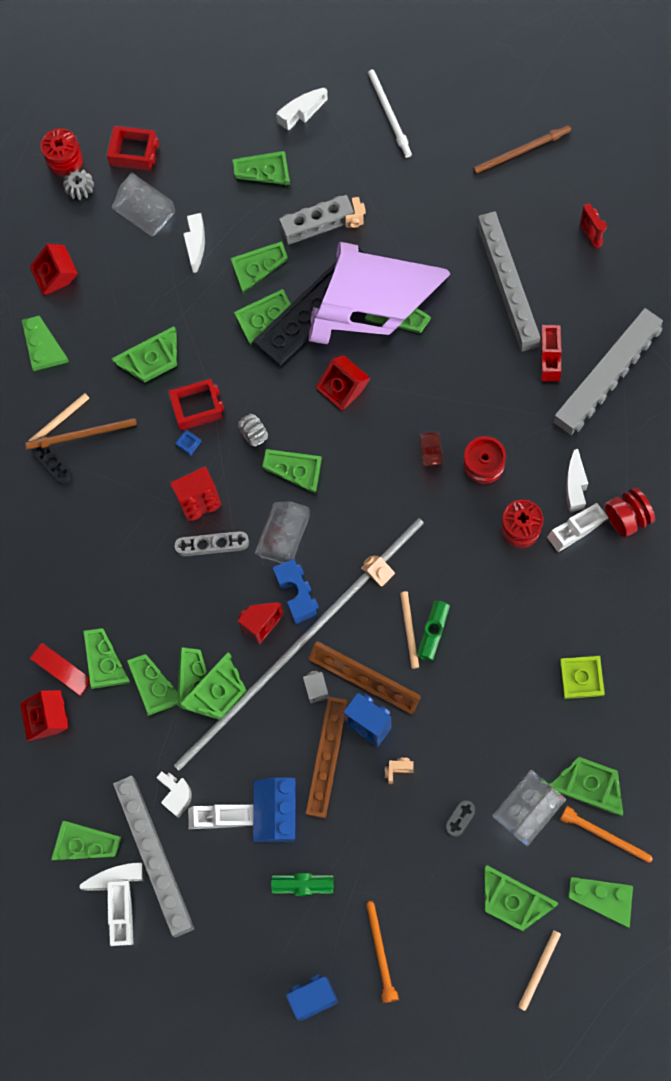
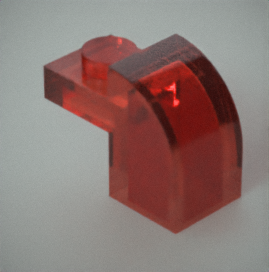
(431, 448)

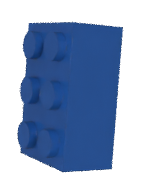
(368, 719)
(311, 998)

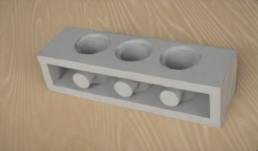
(310, 226)

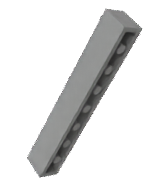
(508, 281)
(608, 371)
(153, 857)

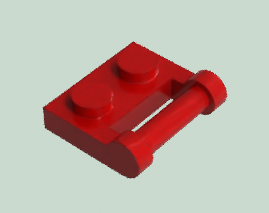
(591, 222)

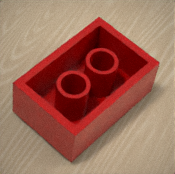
(196, 494)

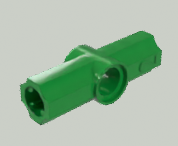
(430, 641)
(302, 884)

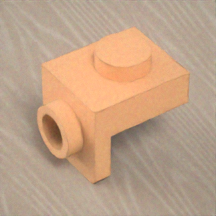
(356, 219)
(377, 569)
(401, 765)

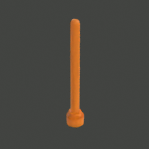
(570, 816)
(388, 993)

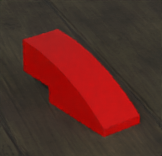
(551, 353)
(60, 669)

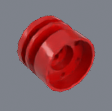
(61, 152)
(629, 512)
(518, 533)

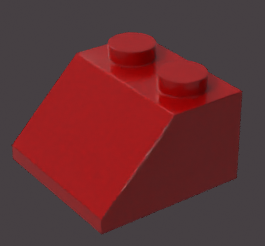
(53, 268)
(342, 382)
(260, 620)
(44, 715)

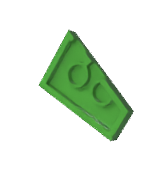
(263, 168)
(42, 346)
(294, 467)

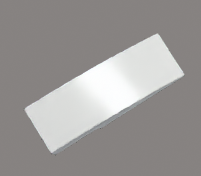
(301, 108)
(195, 240)
(575, 484)
(577, 527)
(220, 816)
(128, 872)
(120, 913)

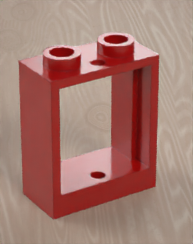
(131, 161)
(200, 418)

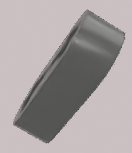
(456, 816)

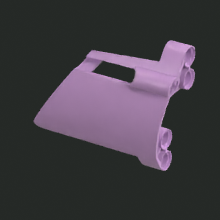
(371, 287)

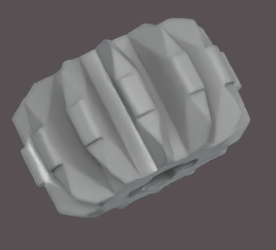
(78, 184)
(252, 430)

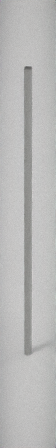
(293, 649)

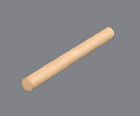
(61, 417)
(409, 630)
(539, 970)

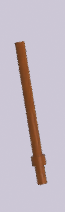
(551, 136)
(45, 442)

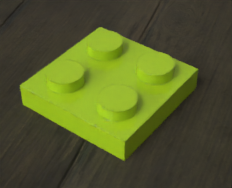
(582, 677)

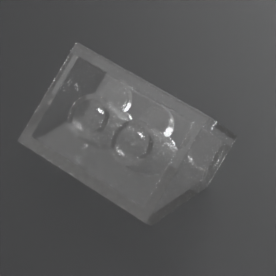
(143, 205)
(283, 531)
(529, 807)

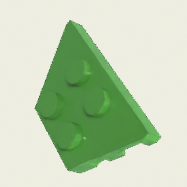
(151, 356)
(216, 691)
(591, 784)
(514, 901)

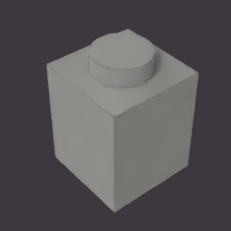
(315, 686)

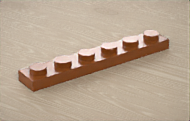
(364, 677)
(326, 758)

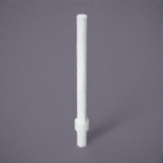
(401, 139)

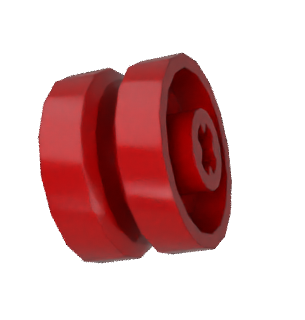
(484, 460)

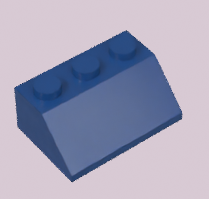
(274, 810)

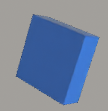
(188, 442)

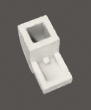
(180, 795)

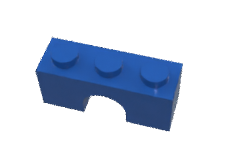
(289, 575)

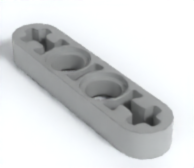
(211, 539)

